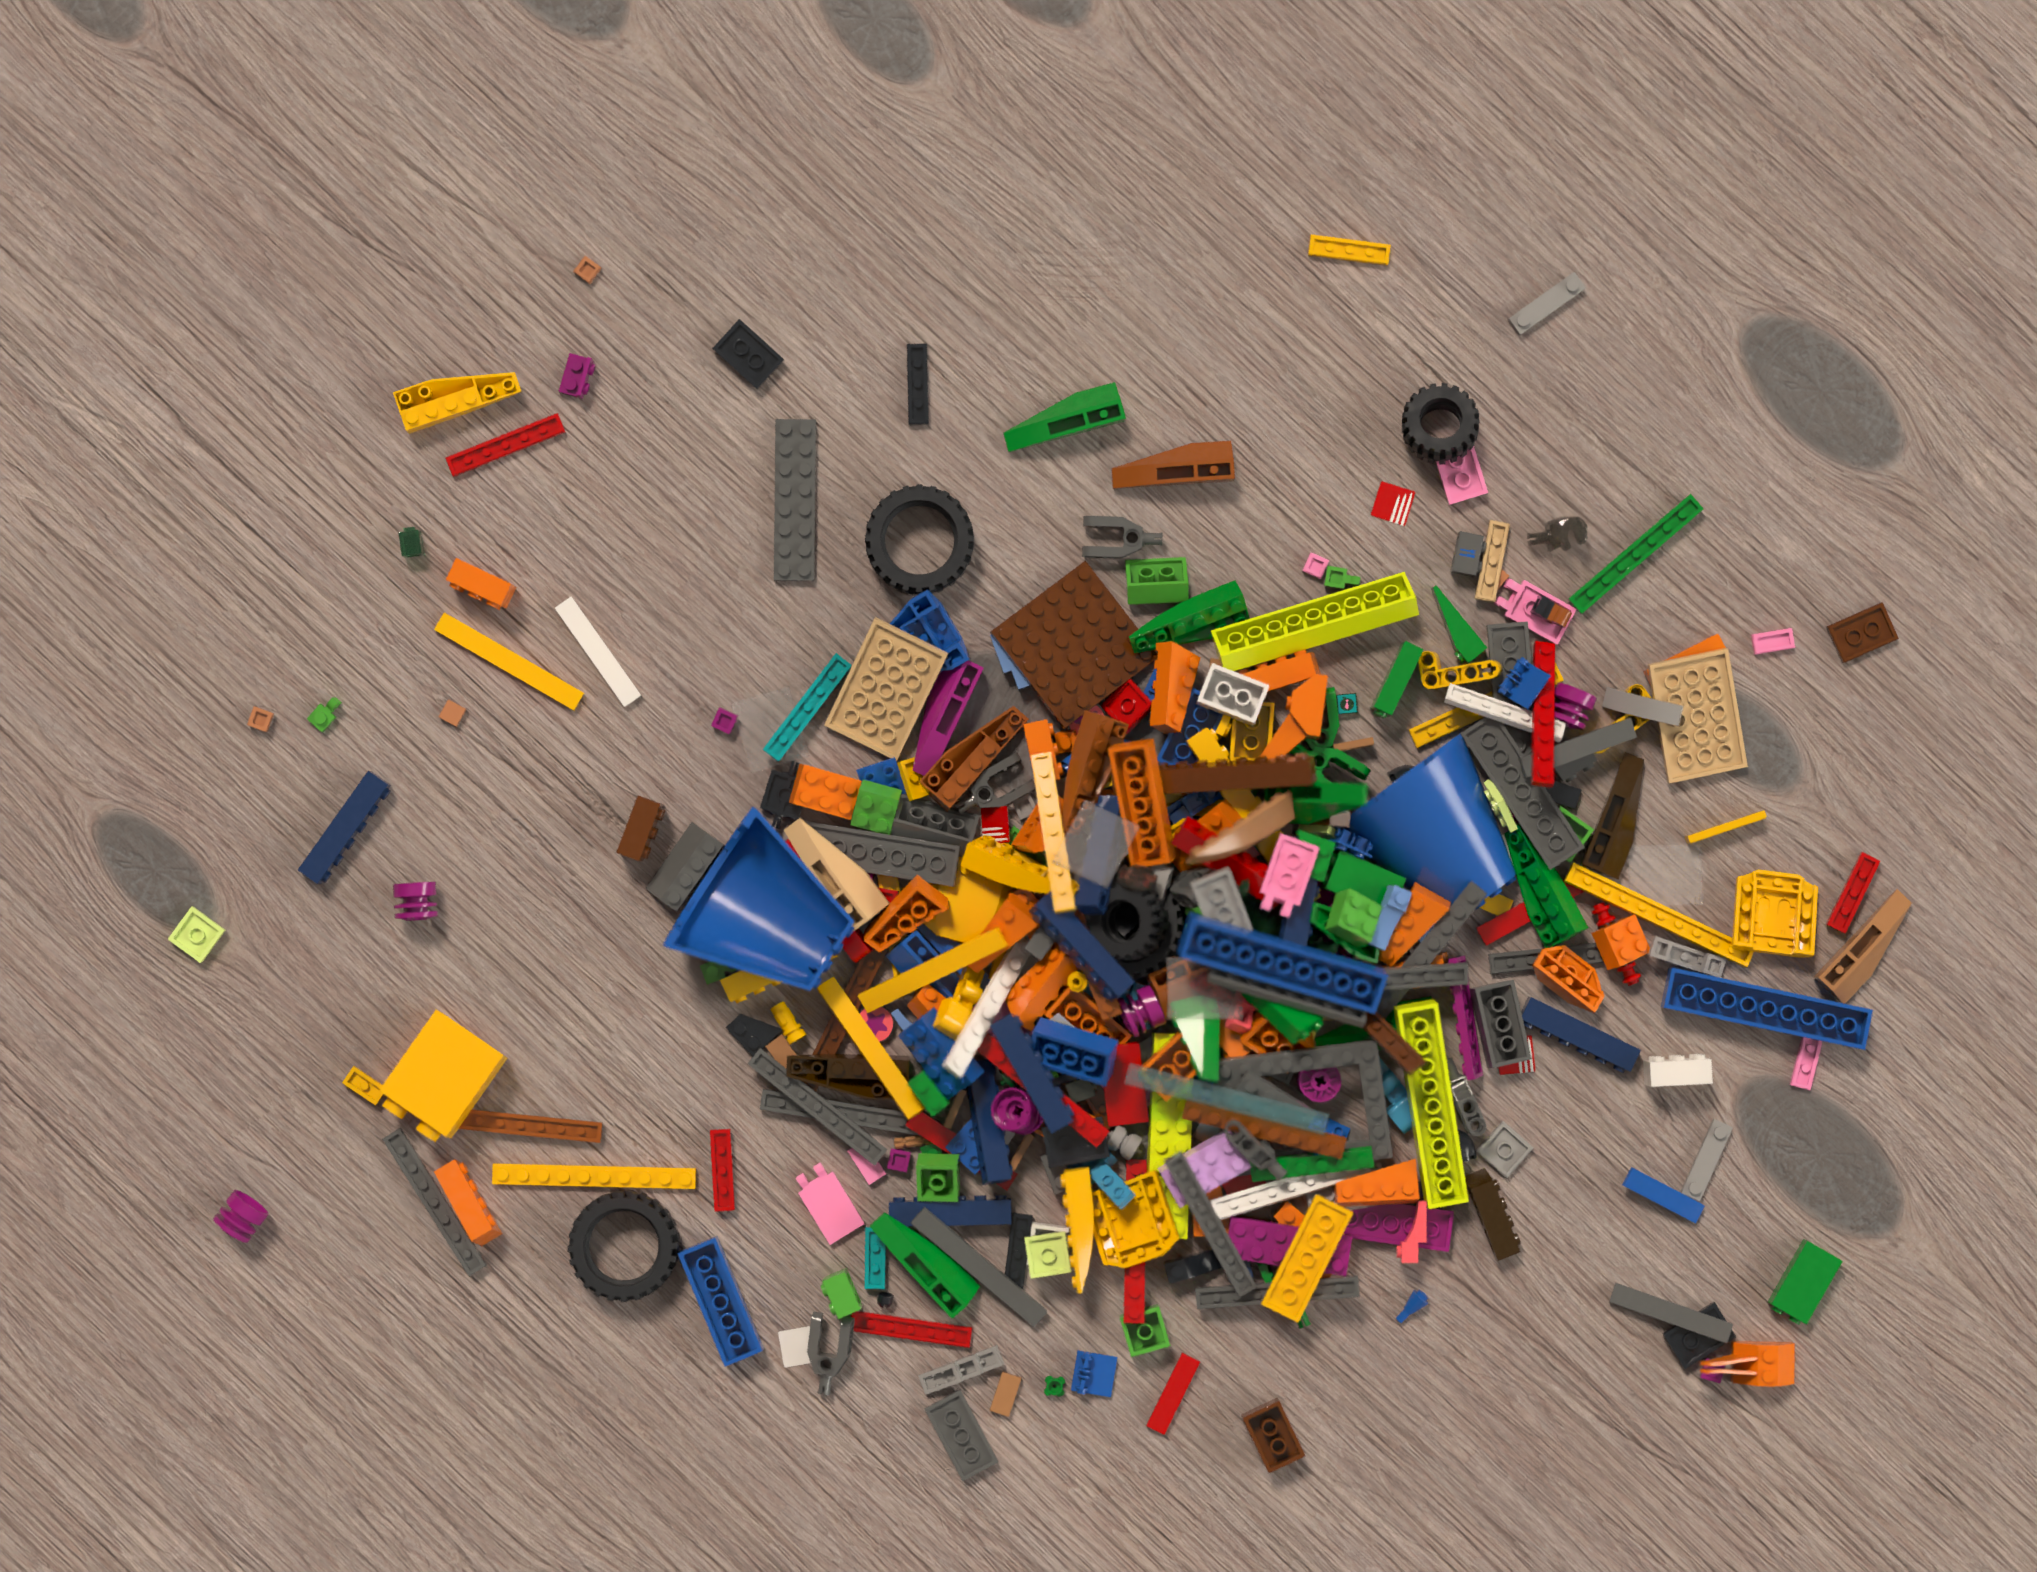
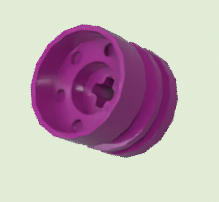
(1571, 705)
(415, 900)
(1141, 1011)
(1322, 1092)
(1016, 1112)
(238, 1219)

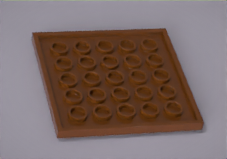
(1072, 644)

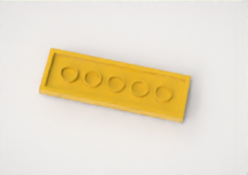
(1306, 1257)

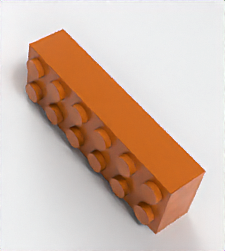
(1142, 801)

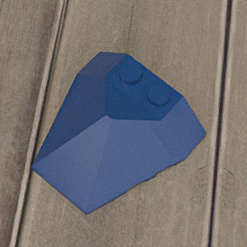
(930, 622)

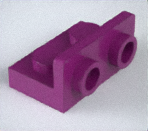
(576, 376)

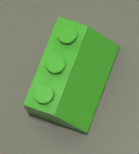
(1156, 580)

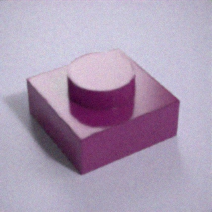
(724, 720)
(899, 1160)
(1714, 1377)

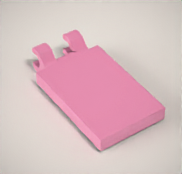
(1521, 603)
(1288, 873)
(829, 1204)

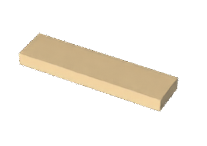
(1492, 561)

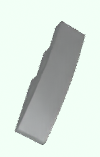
(961, 1369)

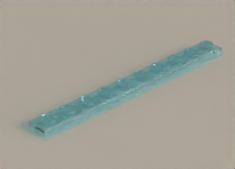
(1226, 1098)

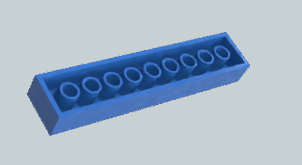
(1282, 963)
(1766, 1008)

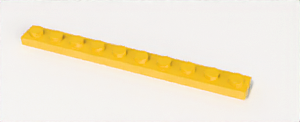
(1656, 914)
(594, 1176)

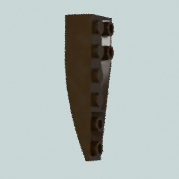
(1617, 821)
(843, 1073)

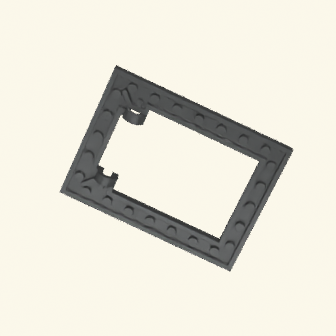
(1362, 1053)

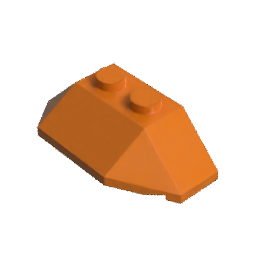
(1569, 977)

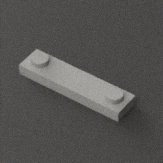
(1546, 303)
(1706, 1159)

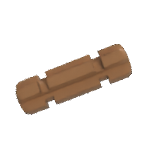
(910, 1141)

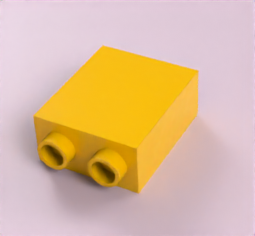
(441, 1076)

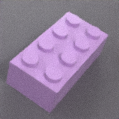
(1212, 1164)

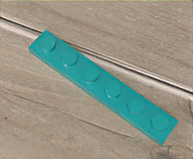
(807, 707)

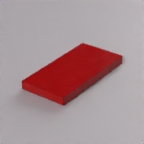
(1125, 1102)

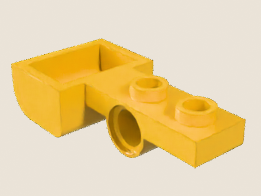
(956, 1011)

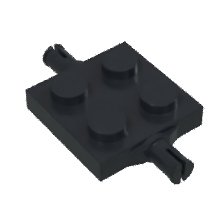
(778, 794)

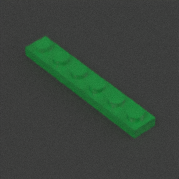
(1317, 1163)

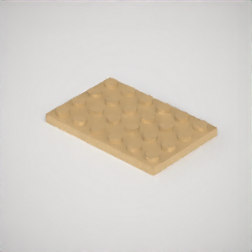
(886, 689)
(1710, 725)

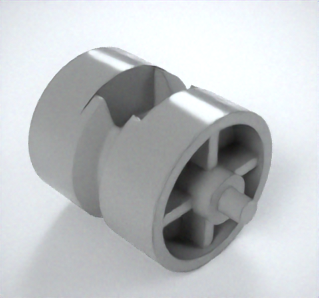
(1126, 1143)

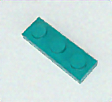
(874, 1260)

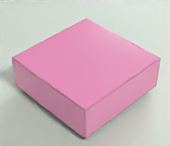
(1315, 565)

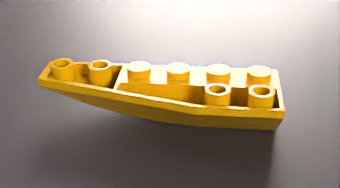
(451, 397)
(1007, 865)
(1080, 1220)

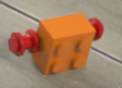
(1619, 942)

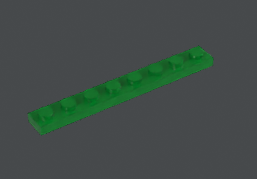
(1635, 554)

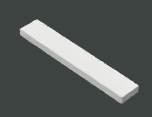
(598, 651)
(1496, 709)

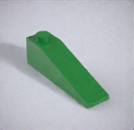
(1461, 635)

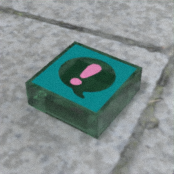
(1347, 703)

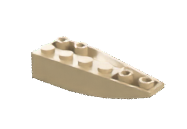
(837, 873)

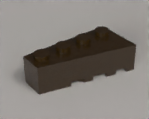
(1492, 1214)

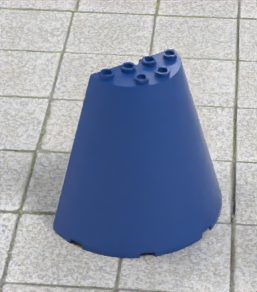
(1437, 827)
(762, 911)

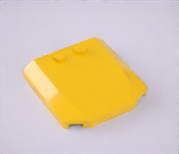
(970, 905)
(1775, 914)
(1137, 1231)

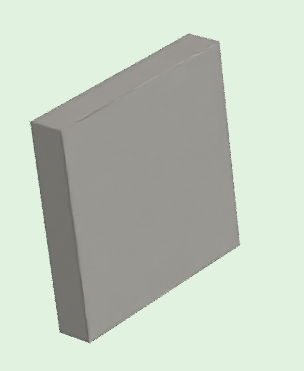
(1504, 1149)

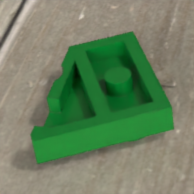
(1323, 856)

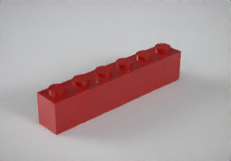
(1241, 865)

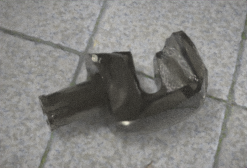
(1557, 533)

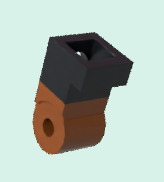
(1551, 611)

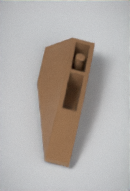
(1247, 832)
(1863, 951)

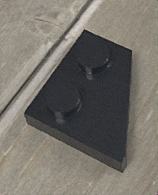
(752, 1032)

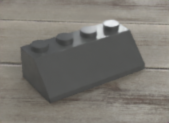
(930, 822)
(685, 866)
(1500, 1024)

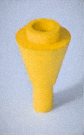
(1077, 981)

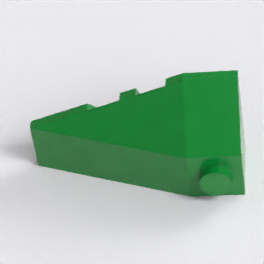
(1319, 918)
(1203, 1043)

